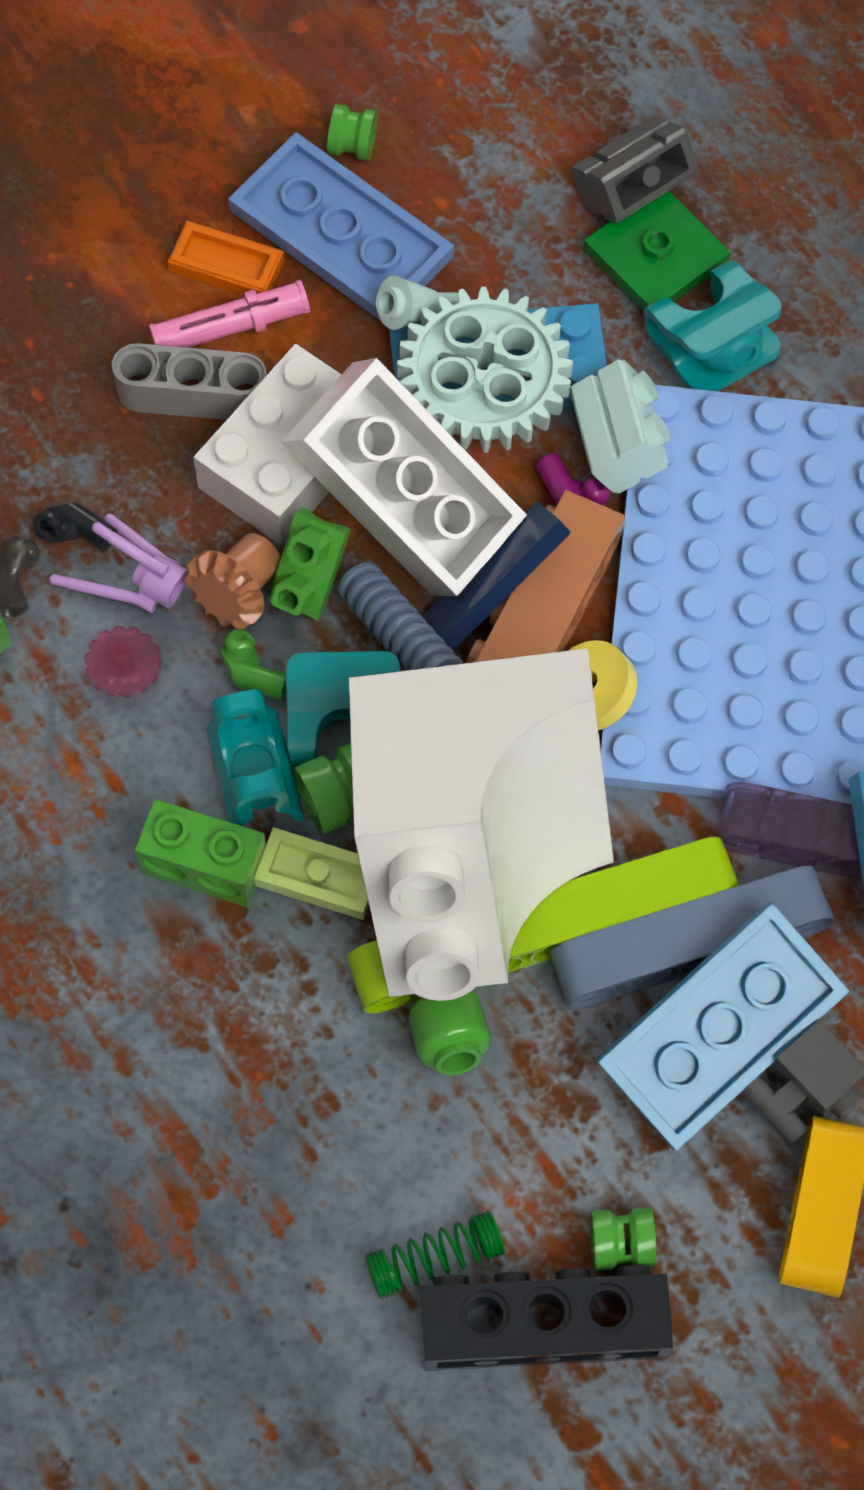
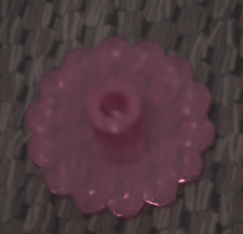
(123, 661)

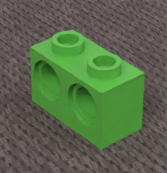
(200, 853)

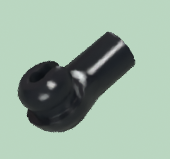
(70, 523)

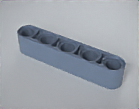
(680, 937)

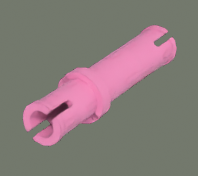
(233, 317)

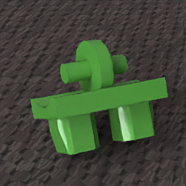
(308, 565)

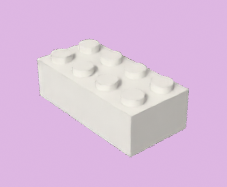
(404, 478)

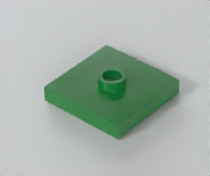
(657, 251)

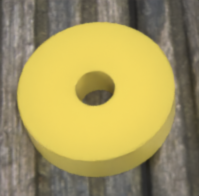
(615, 681)

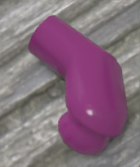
(558, 479)

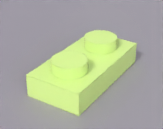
(313, 873)

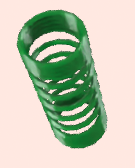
(389, 1281)

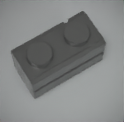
(635, 169)

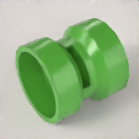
(608, 1238)

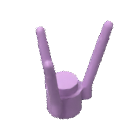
(156, 575)

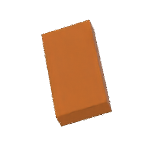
(225, 260)

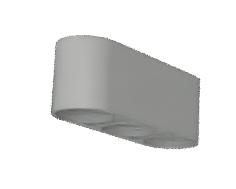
(171, 366)

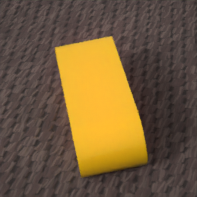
(824, 1208)

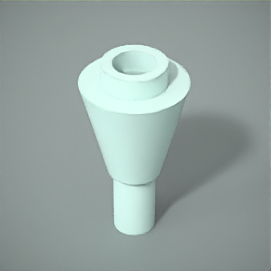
(402, 300)

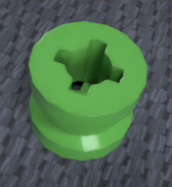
(352, 132)

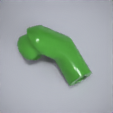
(245, 667)

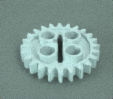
(496, 329)

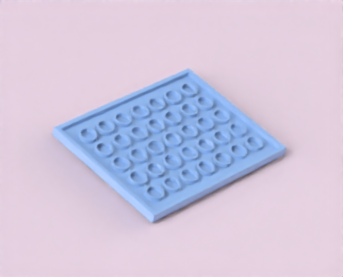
(744, 601)

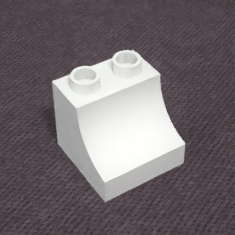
(472, 809)

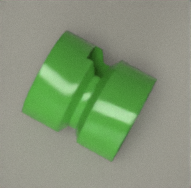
(327, 789)

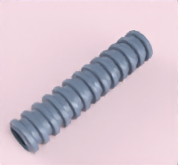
(393, 619)

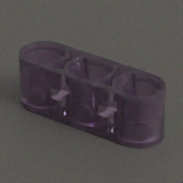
(789, 828)

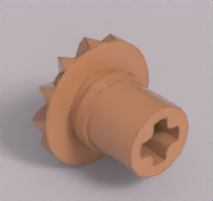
(233, 581)

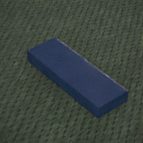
(507, 568)

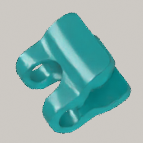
(721, 342)
(320, 693)
(251, 758)

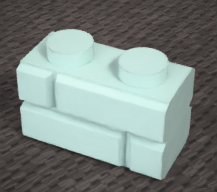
(620, 426)

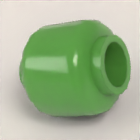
(449, 1033)

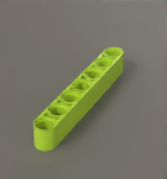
(582, 908)

